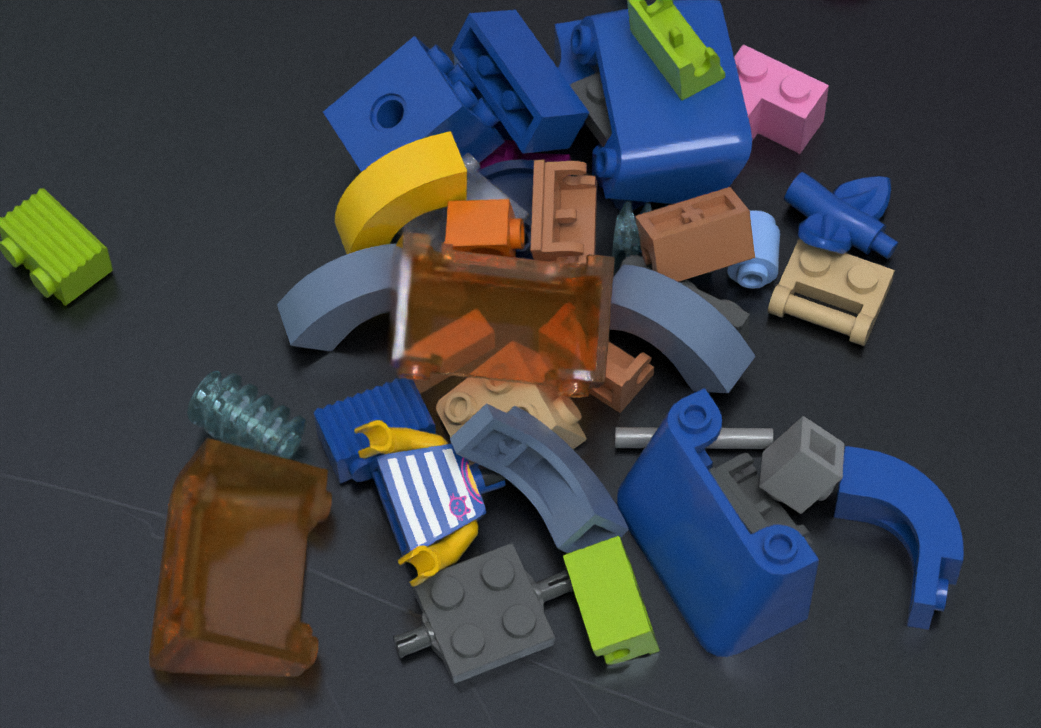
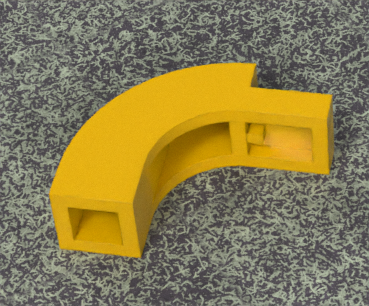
(399, 189)

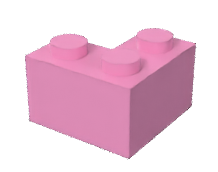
(780, 99)

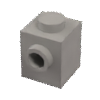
(802, 465)

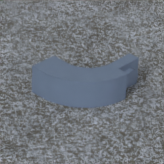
(338, 298)
(681, 326)
(546, 472)

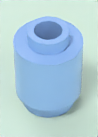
(764, 267)

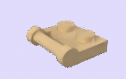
(835, 280)

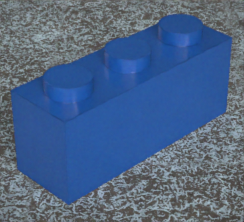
(519, 81)

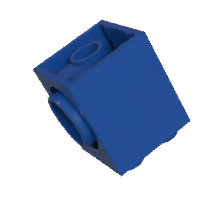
(409, 99)

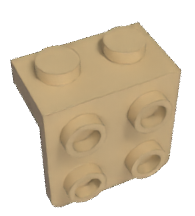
(540, 401)

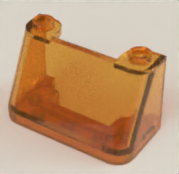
(499, 317)
(237, 565)

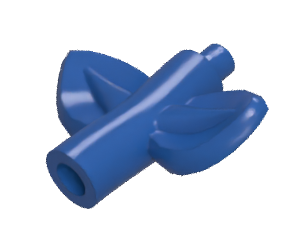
(844, 216)

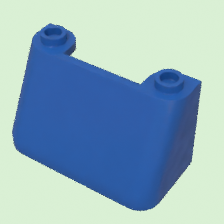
(658, 142)
(720, 576)

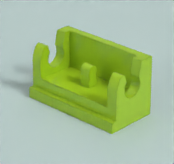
(674, 47)
(611, 601)

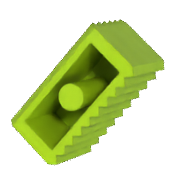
(54, 247)

